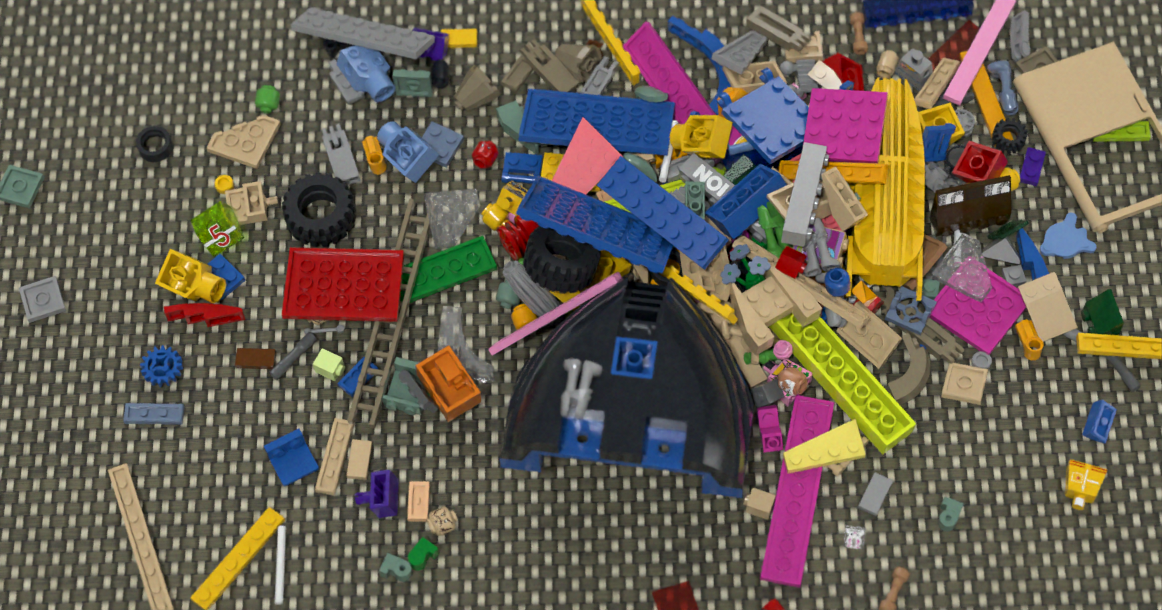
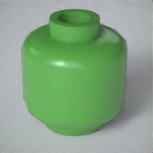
(267, 99)

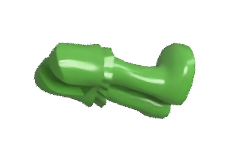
(769, 219)

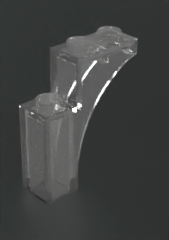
(452, 335)

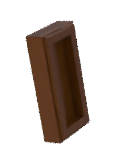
(255, 358)

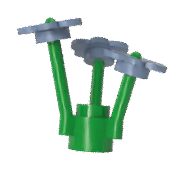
(755, 268)

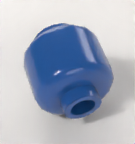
(837, 282)

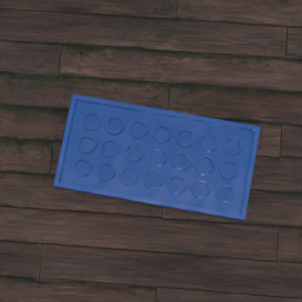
(622, 121)

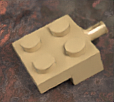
(249, 203)

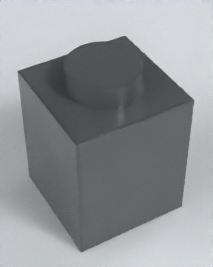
(766, 393)

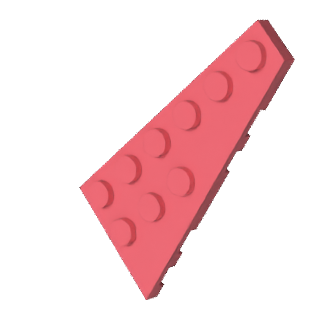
(585, 159)

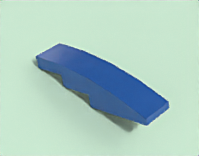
(1030, 256)

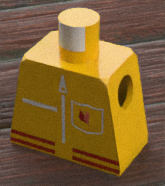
(1083, 482)

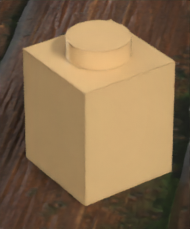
(759, 503)

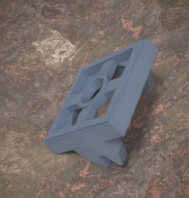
(916, 327)

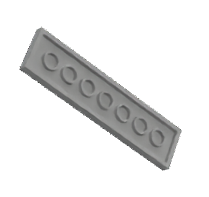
(363, 33)

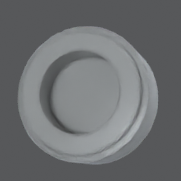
(981, 360)

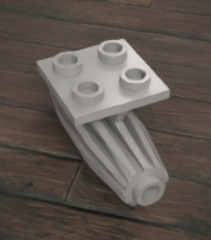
(534, 296)

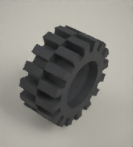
(1009, 126)

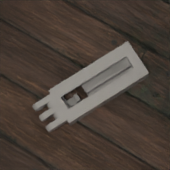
(340, 158)

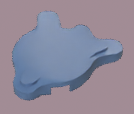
(1066, 240)

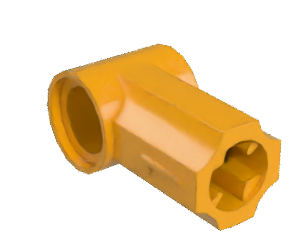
(374, 154)
(1029, 338)

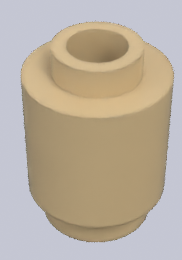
(887, 64)

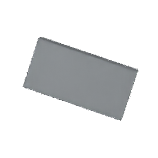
(875, 494)

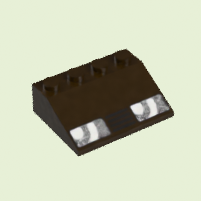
(971, 206)

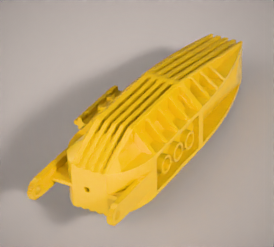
(889, 240)

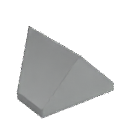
(1002, 250)

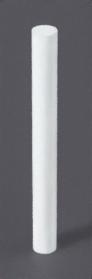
(666, 160)
(280, 565)

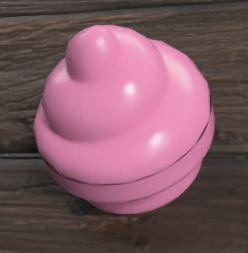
(782, 349)

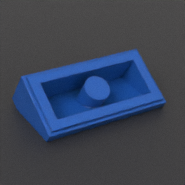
(1099, 421)

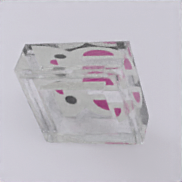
(854, 537)

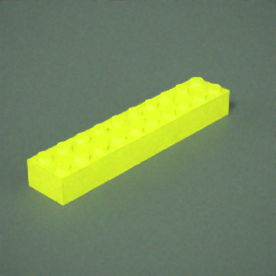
(847, 381)

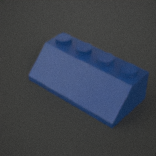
(739, 205)

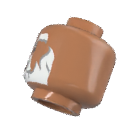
(792, 381)

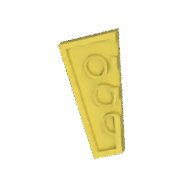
(827, 449)

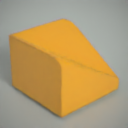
(863, 293)

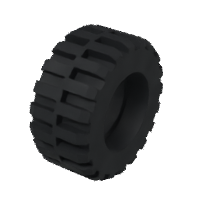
(313, 189)
(555, 272)

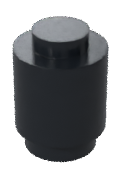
(440, 74)

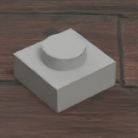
(1014, 275)

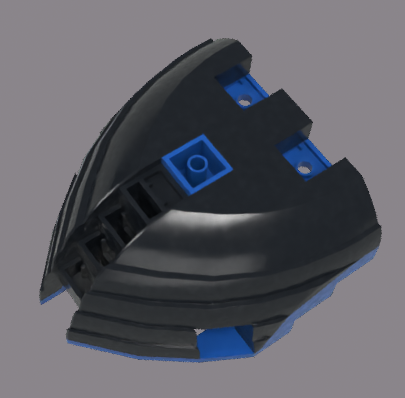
(660, 384)

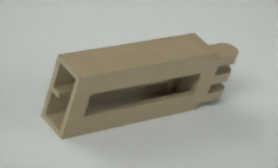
(775, 27)
(553, 72)
(929, 333)

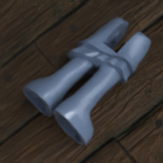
(1007, 97)

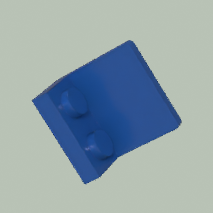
(291, 457)

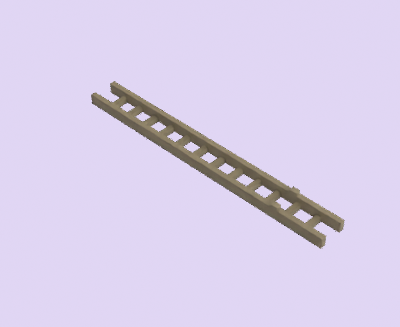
(399, 325)

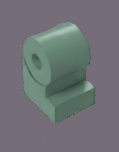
(950, 515)
(397, 567)

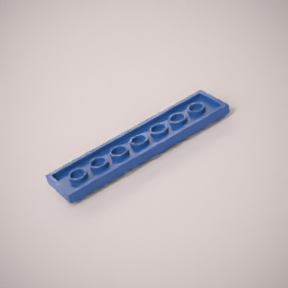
(663, 212)

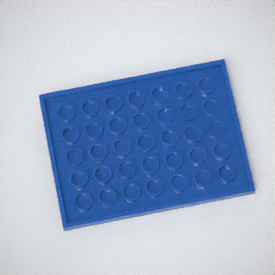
(594, 223)

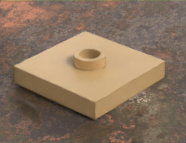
(964, 383)

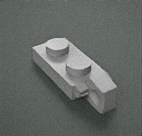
(343, 85)

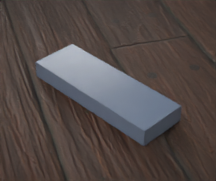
(154, 413)

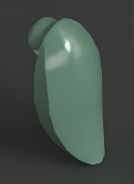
(650, 94)
(642, 165)

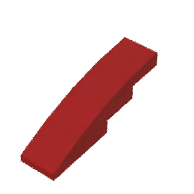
(210, 313)

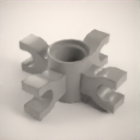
(937, 178)

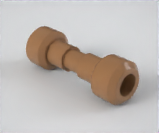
(857, 20)
(900, 576)

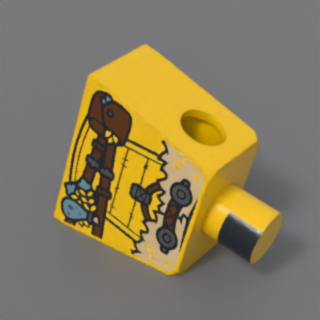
(511, 197)

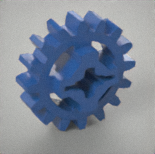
(165, 359)

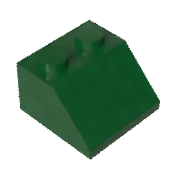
(1102, 314)

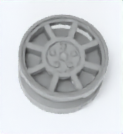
(967, 122)

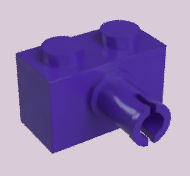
(439, 48)
(383, 494)

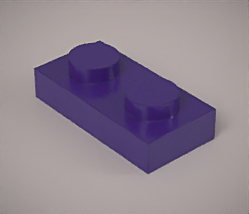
(1032, 166)

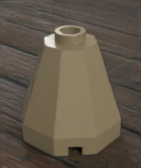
(579, 59)
(475, 90)

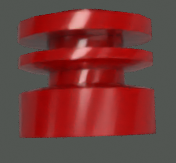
(516, 237)

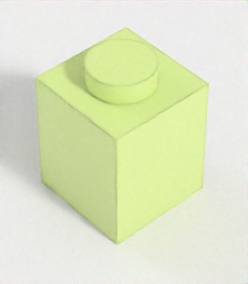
(329, 365)

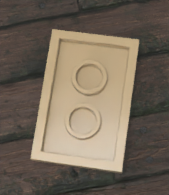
(873, 340)

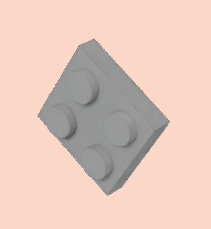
(42, 299)

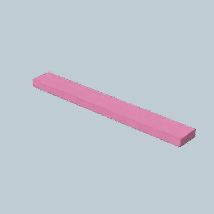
(978, 51)
(555, 313)

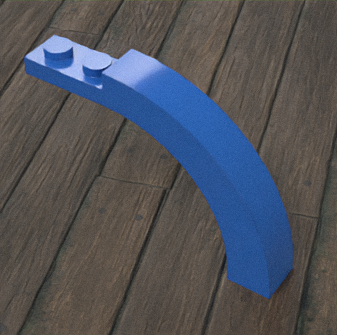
(707, 44)

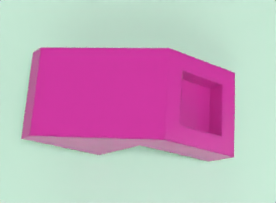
(769, 428)

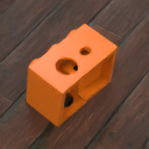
(448, 383)

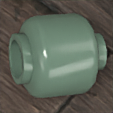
(506, 296)

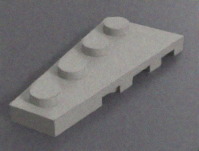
(740, 52)

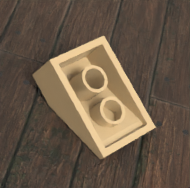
(750, 78)
(781, 198)
(1047, 307)

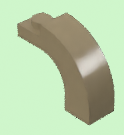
(917, 375)

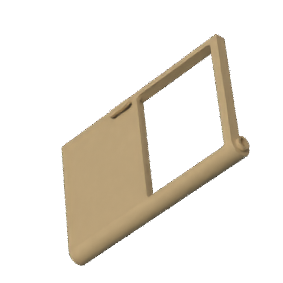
(1083, 101)

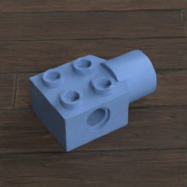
(366, 71)
(406, 150)

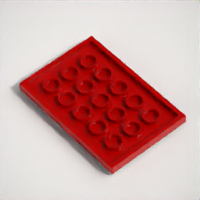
(343, 284)

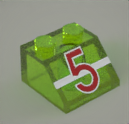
(217, 228)

